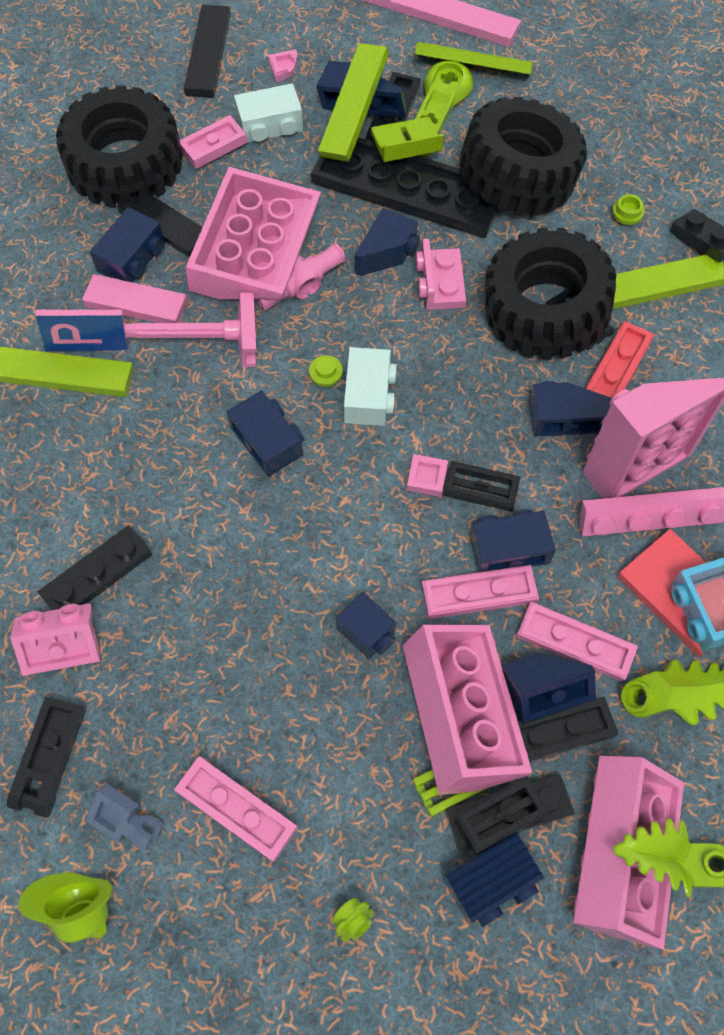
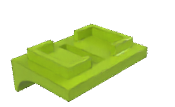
(421, 135)

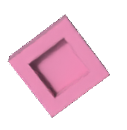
(427, 475)

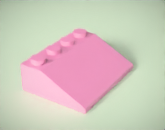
(251, 237)
(650, 432)

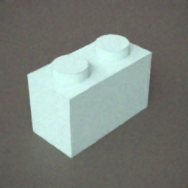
(269, 112)
(367, 386)

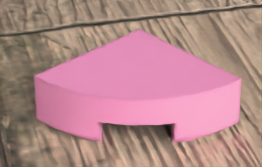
(282, 64)

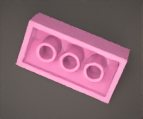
(465, 708)
(610, 894)

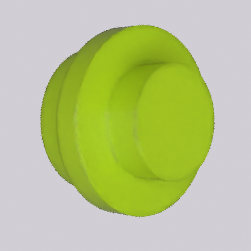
(628, 209)
(325, 371)

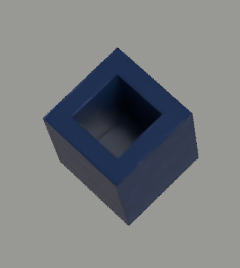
(367, 626)

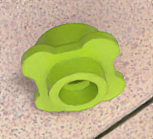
(353, 919)

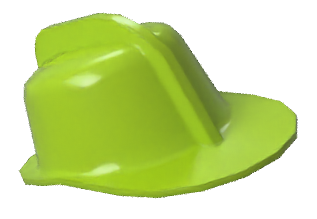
(69, 905)

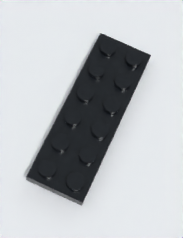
(408, 185)

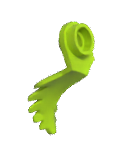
(677, 691)
(672, 855)

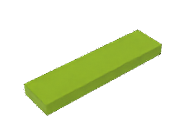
(475, 58)
(353, 102)
(667, 280)
(65, 372)

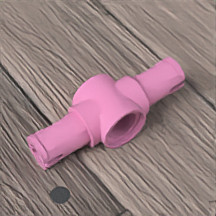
(308, 275)

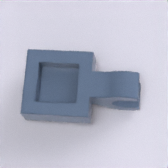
(117, 818)

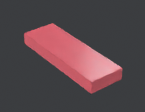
(620, 360)

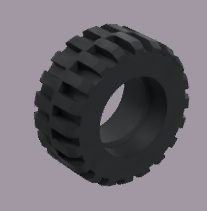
(111, 118)
(522, 156)
(556, 259)

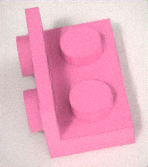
(442, 277)
(55, 639)

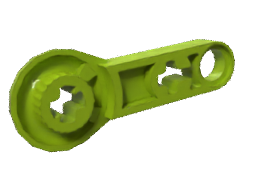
(442, 96)

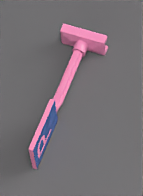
(107, 331)

